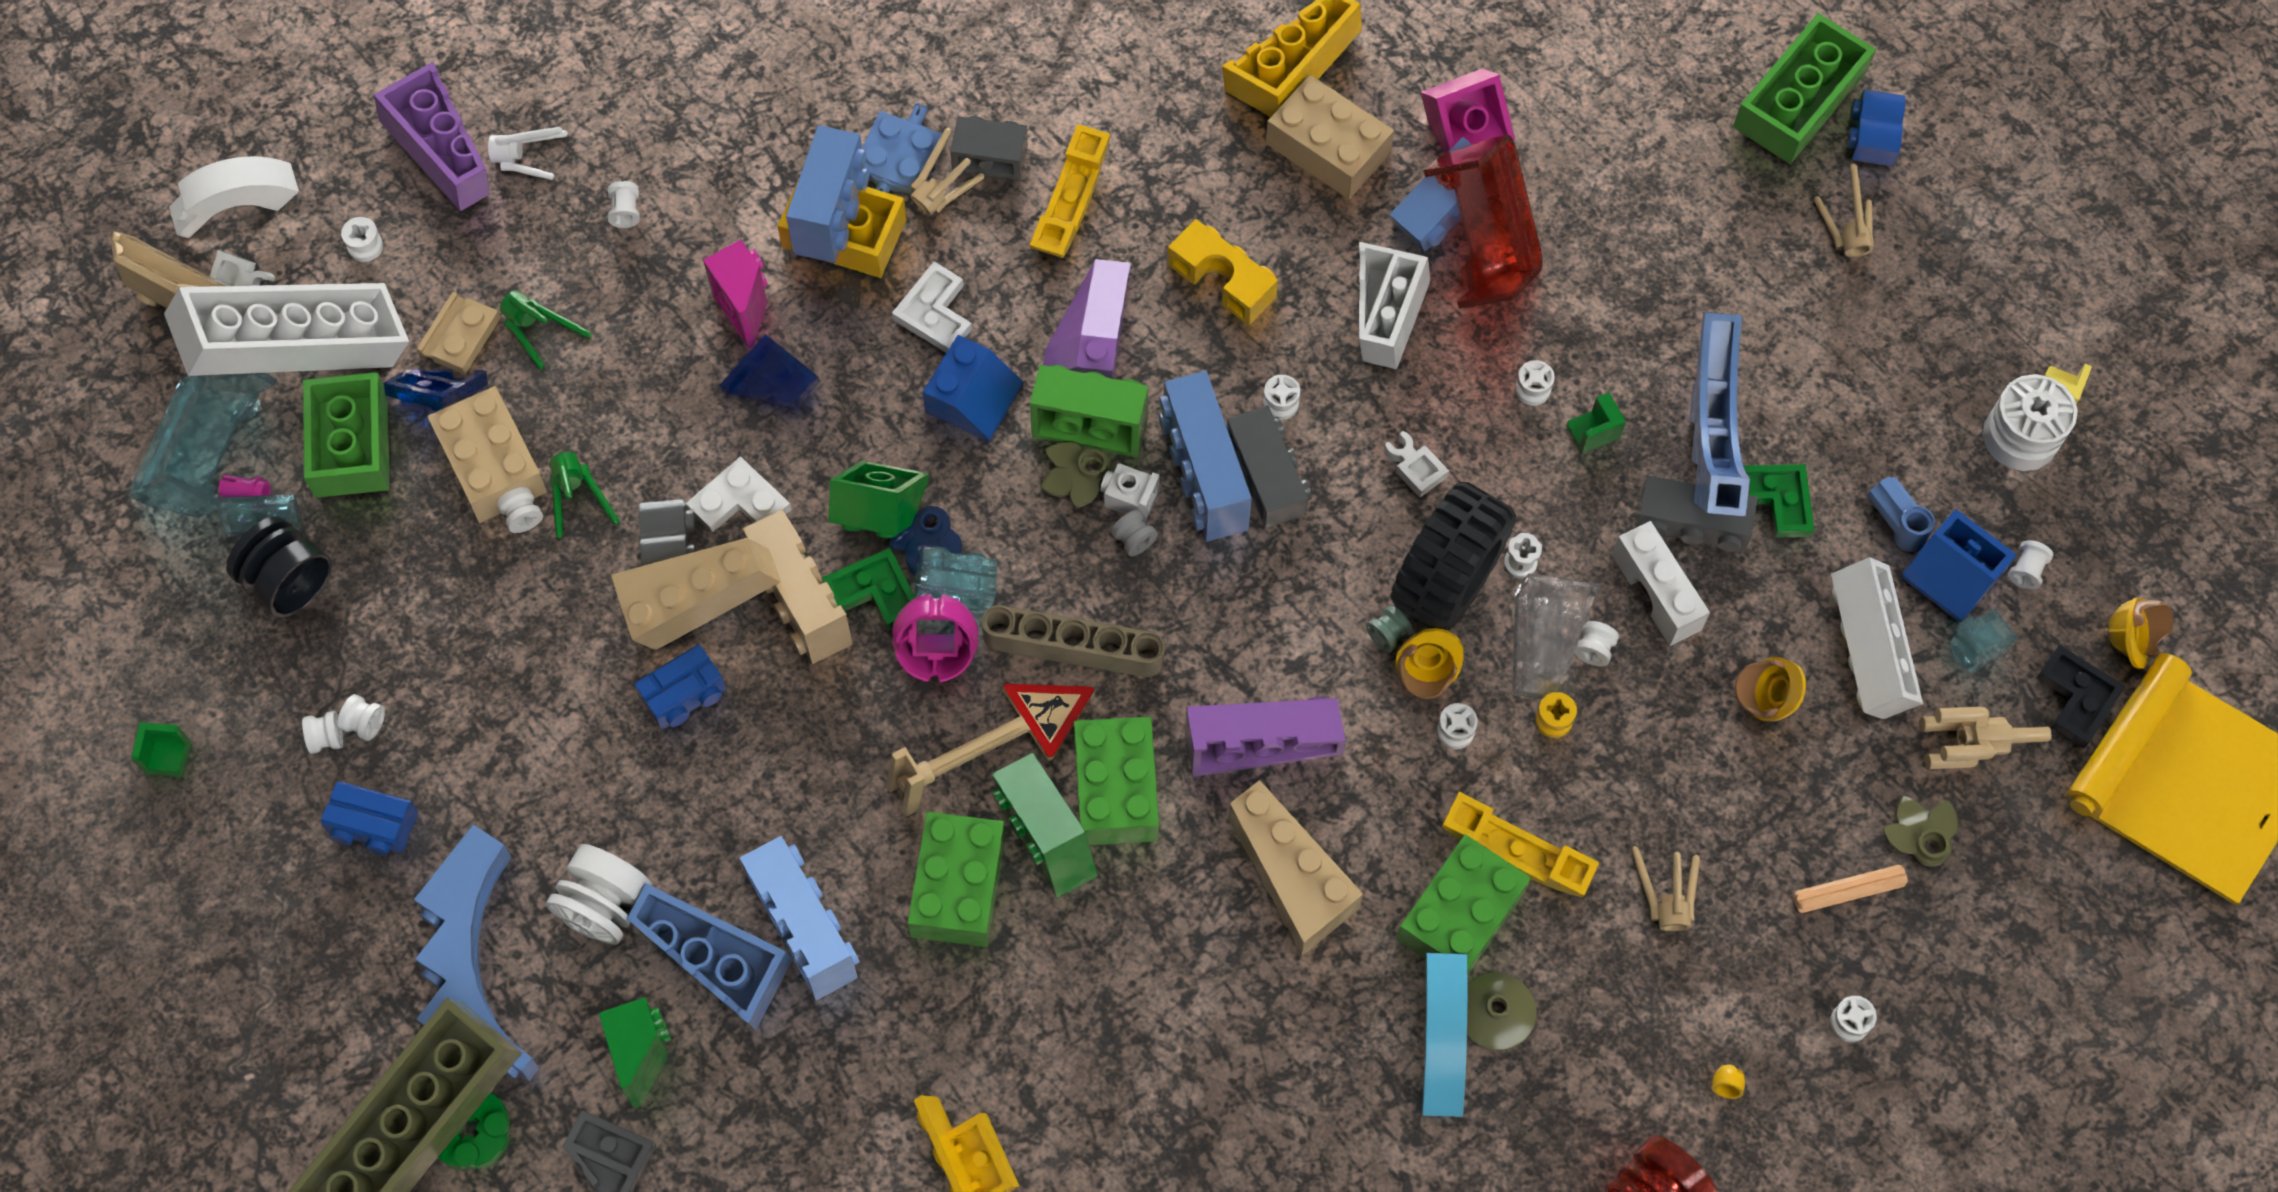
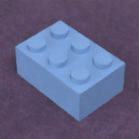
(827, 194)

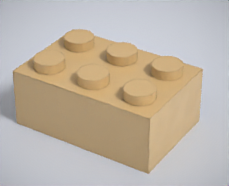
(1329, 136)
(485, 451)

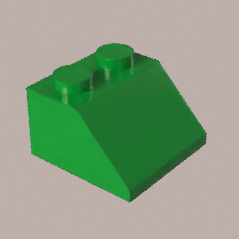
(876, 498)
(636, 1045)

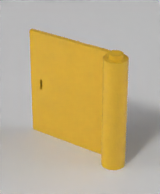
(2186, 781)

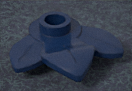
(920, 537)

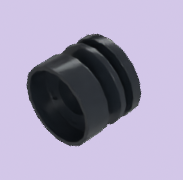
(278, 566)

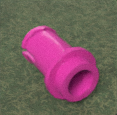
(243, 486)

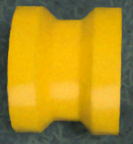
(1552, 723)

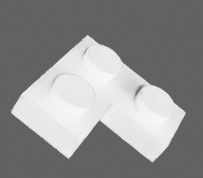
(925, 308)
(735, 490)

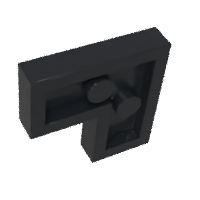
(2089, 694)

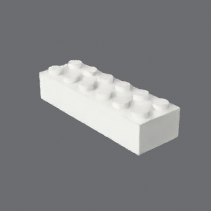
(285, 328)

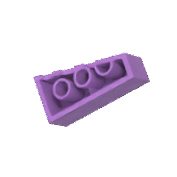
(432, 133)
(1262, 734)

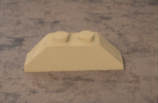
(153, 272)

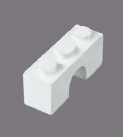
(1675, 602)

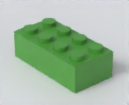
(1804, 88)

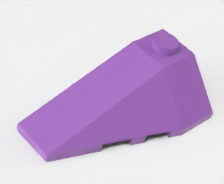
(1093, 322)

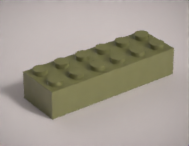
(414, 1106)

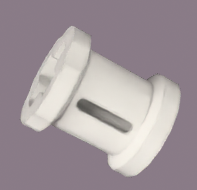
(623, 204)
(1515, 548)
(2030, 565)

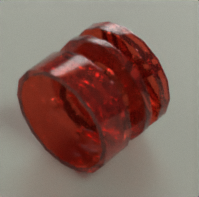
(1661, 1168)

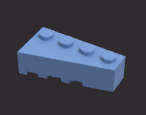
(720, 956)

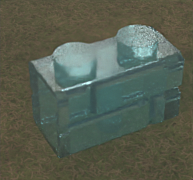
(957, 575)

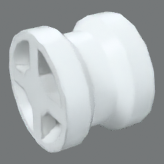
(358, 247)
(1534, 373)
(1285, 389)
(520, 510)
(1596, 643)
(361, 717)
(1460, 717)
(322, 732)
(1857, 1011)

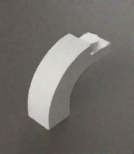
(230, 184)

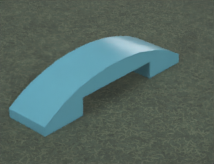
(1445, 1034)

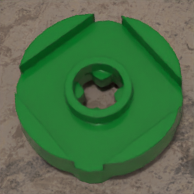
(487, 1145)

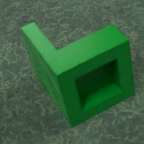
(1598, 426)
(161, 749)

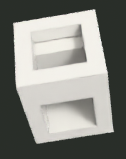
(1139, 496)

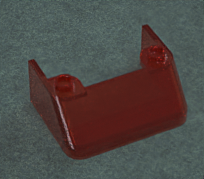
(1494, 218)

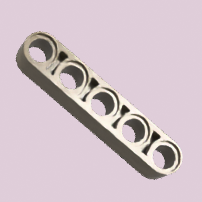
(1059, 628)

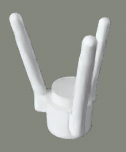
(508, 148)

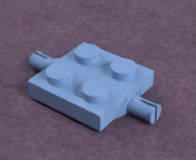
(898, 150)

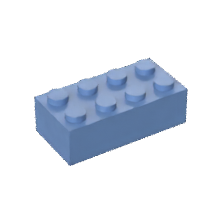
(1205, 456)

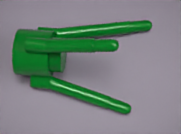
(523, 312)
(567, 476)

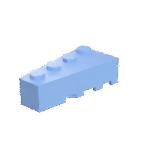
(800, 918)

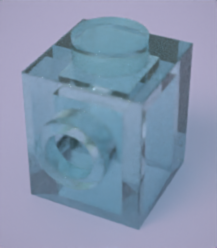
(1982, 640)

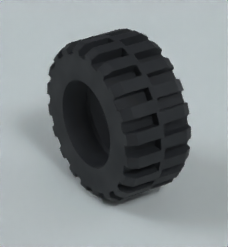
(1453, 556)

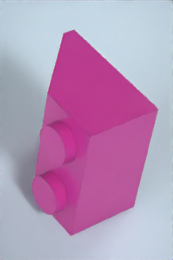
(1468, 109)
(738, 288)

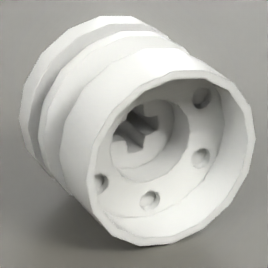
(2030, 422)
(601, 888)

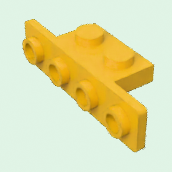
(967, 1152)

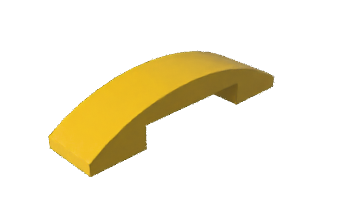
(1072, 192)
(1545, 863)

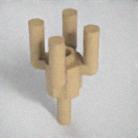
(1976, 736)

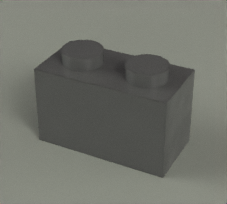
(991, 146)

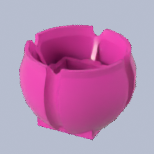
(935, 653)

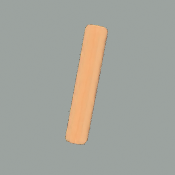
(1850, 888)

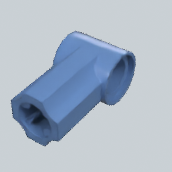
(1900, 512)

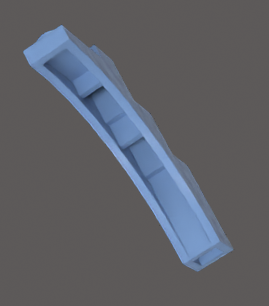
(1720, 477)
(455, 907)

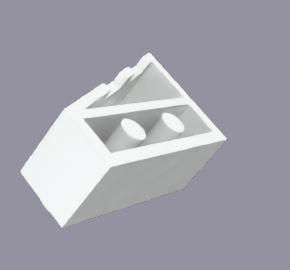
(1389, 301)

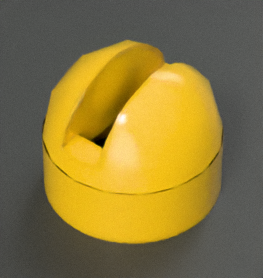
(1728, 1082)

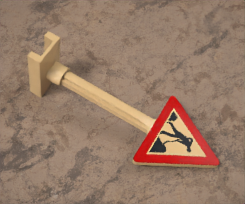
(1043, 712)

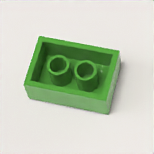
(1089, 410)
(346, 435)
(1116, 780)
(957, 879)
(1464, 904)

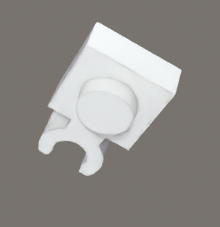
(237, 271)
(1418, 468)

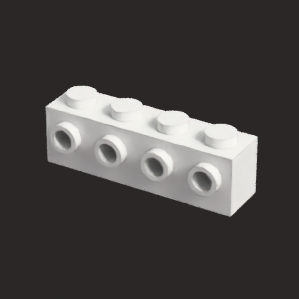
(1876, 639)

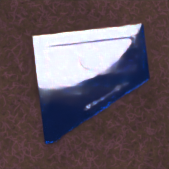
(771, 376)
(433, 388)

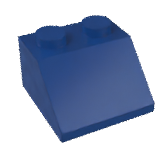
(971, 389)

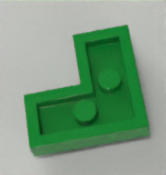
(1787, 493)
(872, 578)

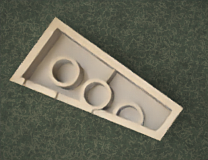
(691, 589)
(1293, 868)

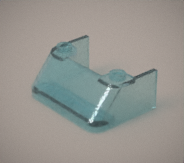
(193, 441)

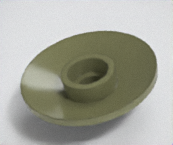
(1494, 1029)

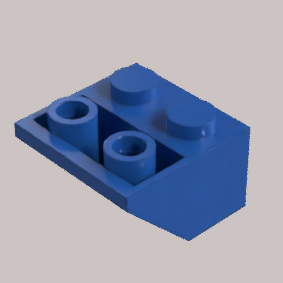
(1958, 565)

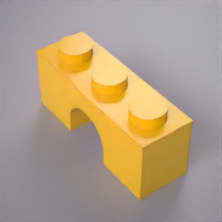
(1203, 251)

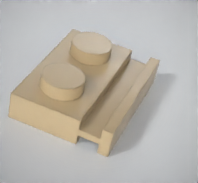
(458, 333)

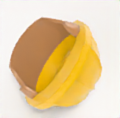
(2139, 628)
(1429, 662)
(1771, 688)

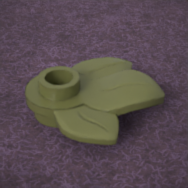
(1070, 472)
(1919, 827)

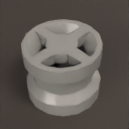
(1134, 533)

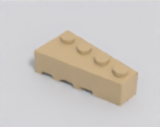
(802, 601)

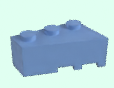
(1428, 210)

